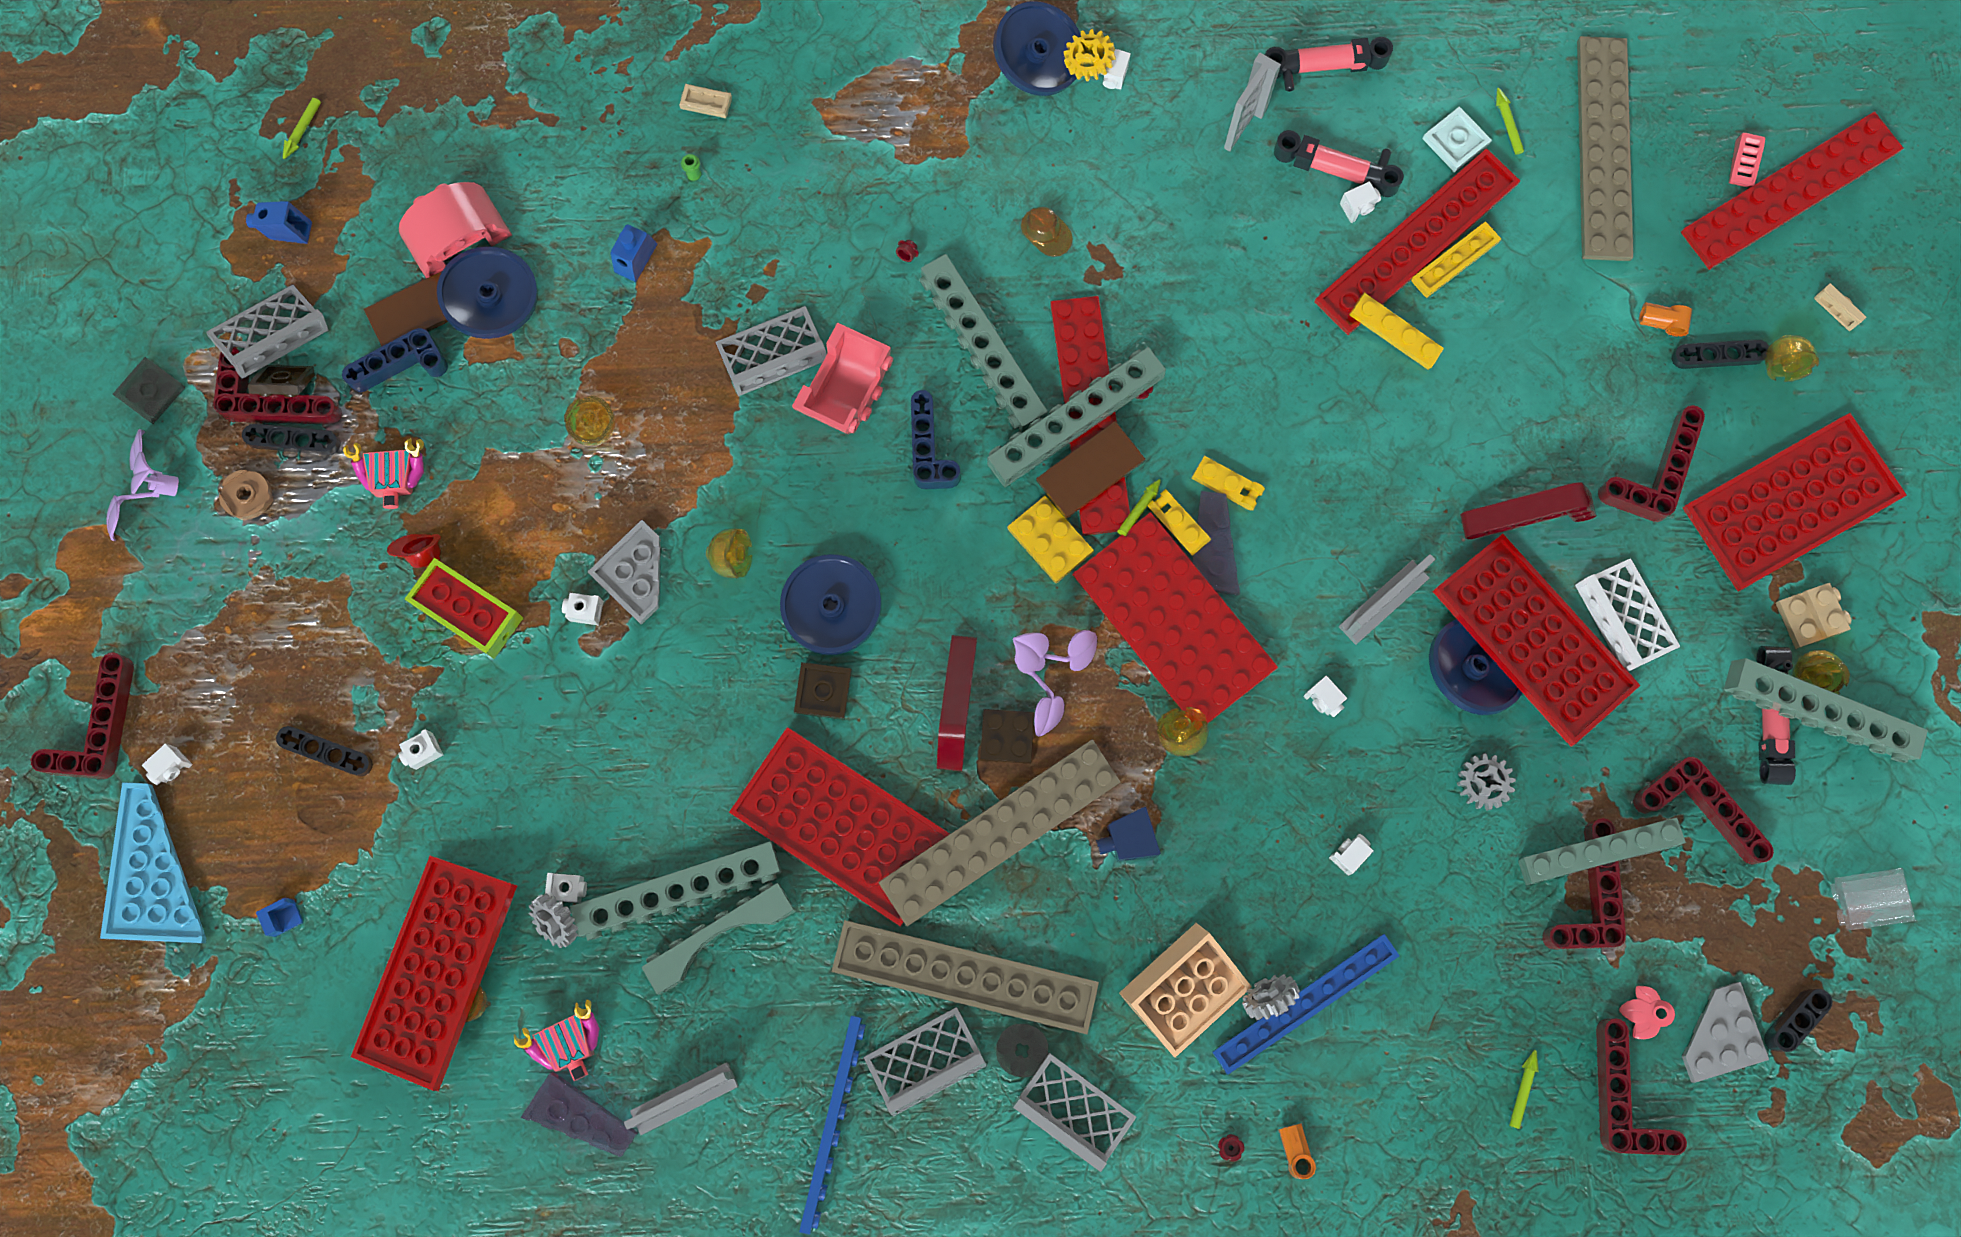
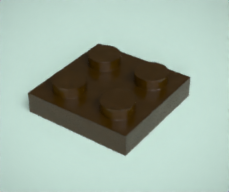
(281, 380)
(822, 691)
(1007, 736)

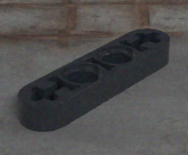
(1721, 357)
(291, 437)
(324, 751)

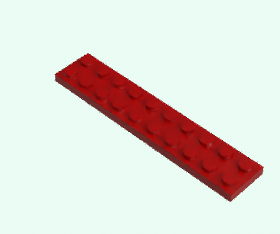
(1791, 190)
(1419, 238)
(1080, 361)

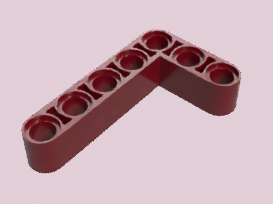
(266, 405)
(1666, 473)
(1565, 500)
(956, 703)
(98, 726)
(1708, 805)
(1598, 897)
(1622, 1098)

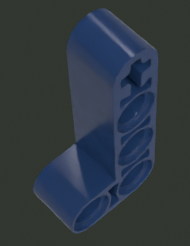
(391, 364)
(927, 440)

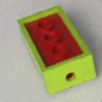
(464, 608)

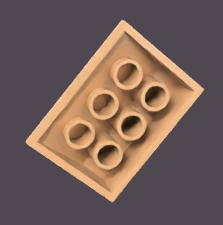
(1185, 989)

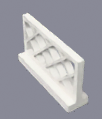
(1612, 622)

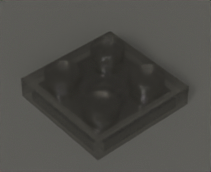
(149, 390)

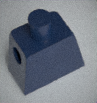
(1130, 837)

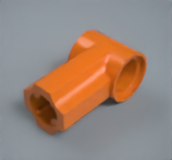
(1672, 319)
(1295, 1149)

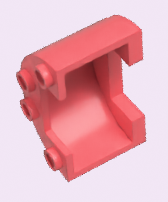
(448, 223)
(846, 380)

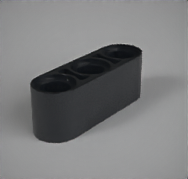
(1809, 1015)

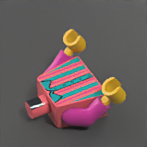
(389, 472)
(564, 1043)

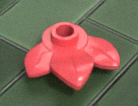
(1643, 1013)

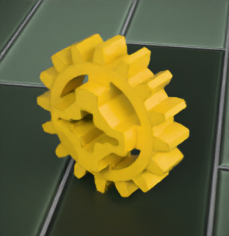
(1090, 51)

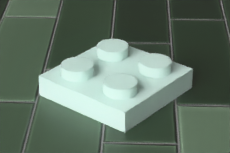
(1456, 139)

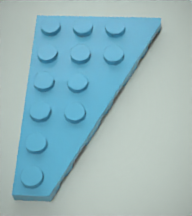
(146, 882)

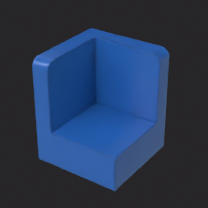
(279, 917)

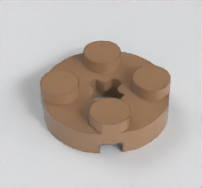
(256, 504)

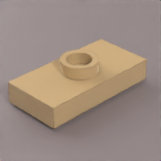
(705, 101)
(1840, 307)

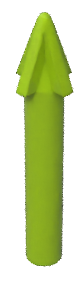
(1503, 103)
(291, 145)
(1149, 494)
(1531, 1067)

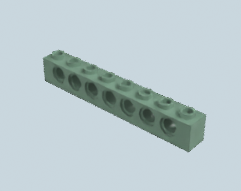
(943, 271)
(1142, 361)
(1907, 738)
(586, 912)

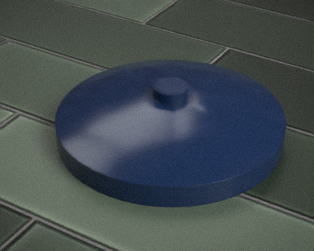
(1032, 46)
(487, 292)
(830, 604)
(1468, 673)

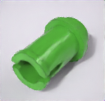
(691, 164)

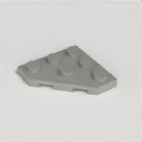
(633, 572)
(1724, 1036)

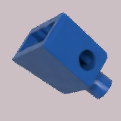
(280, 222)
(634, 249)

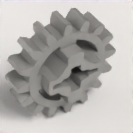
(1496, 784)
(553, 920)
(1271, 997)

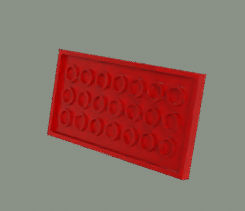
(1794, 501)
(1174, 620)
(1536, 639)
(834, 819)
(434, 973)

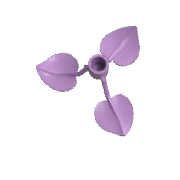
(157, 483)
(1031, 656)

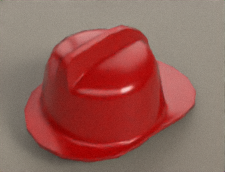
(416, 549)

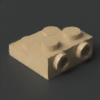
(1814, 615)

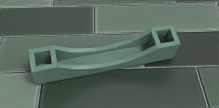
(1601, 851)
(672, 966)

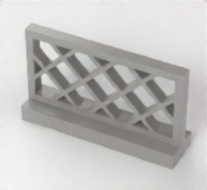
(1254, 98)
(277, 341)
(774, 368)
(1386, 600)
(930, 1084)
(682, 1099)
(1059, 1130)

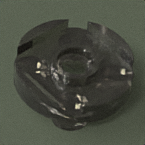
(1007, 1047)

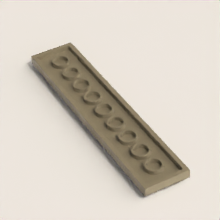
(1604, 149)
(998, 832)
(965, 977)

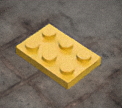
(1050, 539)

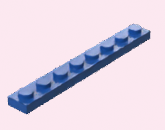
(1311, 1001)
(830, 1135)

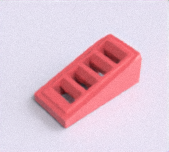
(1750, 145)

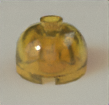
(1791, 358)
(589, 421)
(729, 553)
(1822, 670)
(1183, 731)

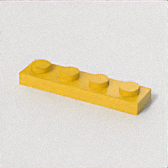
(1456, 259)
(1396, 331)

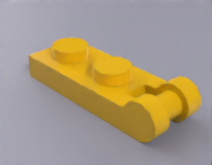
(1227, 482)
(1179, 523)

